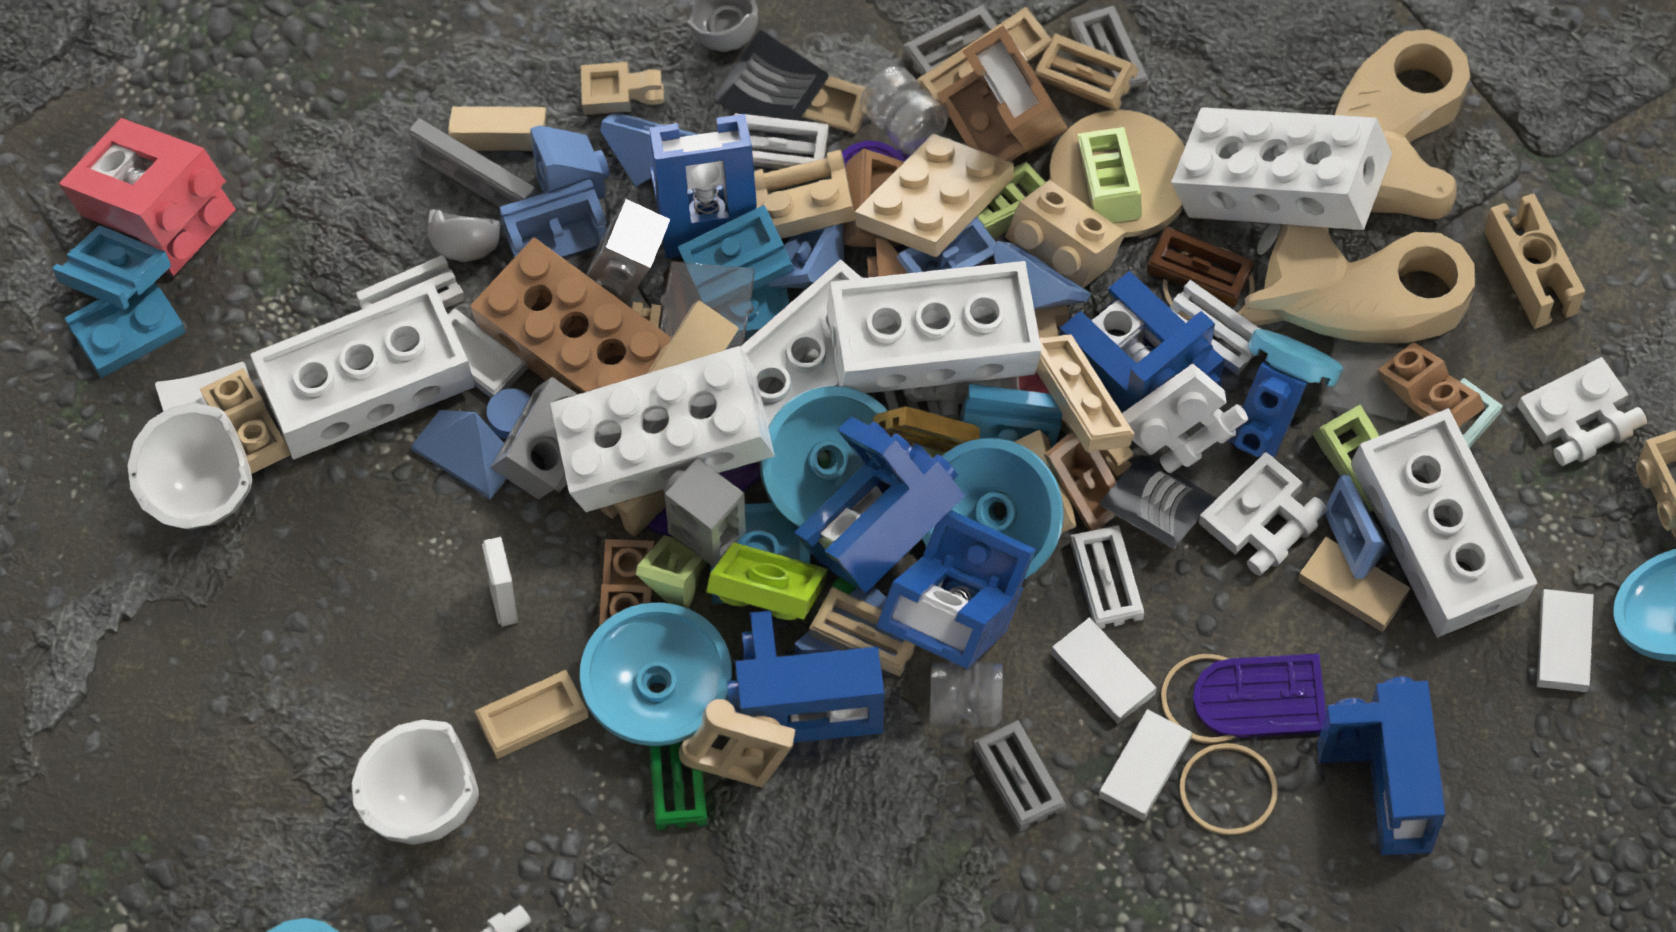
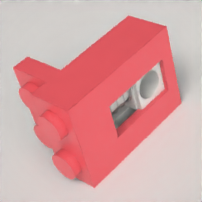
(151, 190)

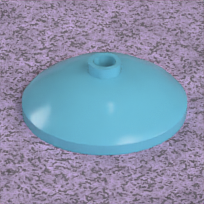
(799, 434)
(1010, 474)
(1648, 608)
(650, 647)

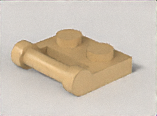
(809, 205)
(751, 754)

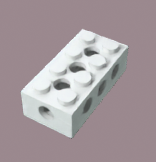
(1282, 168)
(937, 299)
(797, 346)
(363, 370)
(645, 404)
(1461, 498)

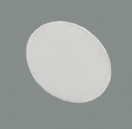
(1268, 238)

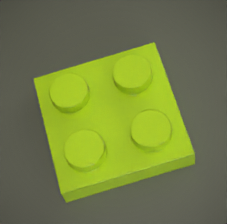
(767, 581)

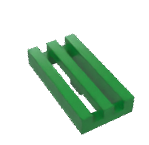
(680, 816)

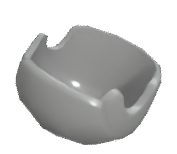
(723, 23)
(461, 236)

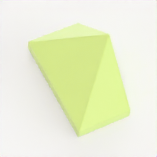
(672, 571)

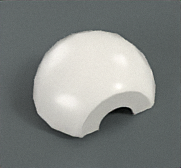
(189, 467)
(415, 783)

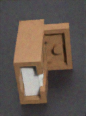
(1002, 101)

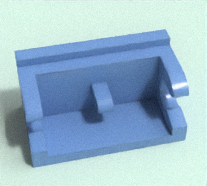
(561, 219)

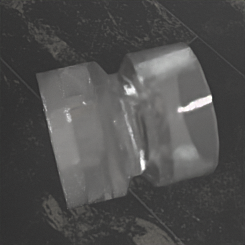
(903, 109)
(966, 694)

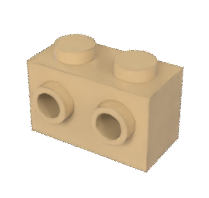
(1065, 233)

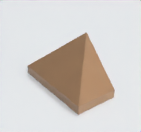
(1083, 478)

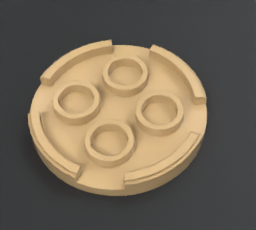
(1155, 159)

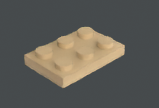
(934, 195)

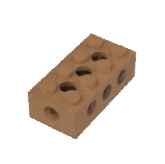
(566, 322)

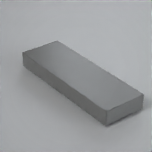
(467, 166)

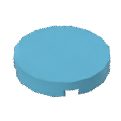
(1295, 357)

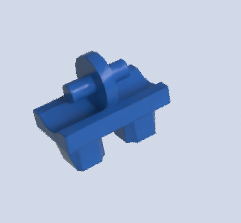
(1269, 411)

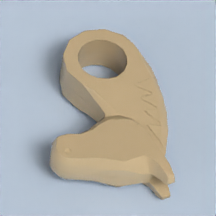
(1405, 115)
(1362, 300)

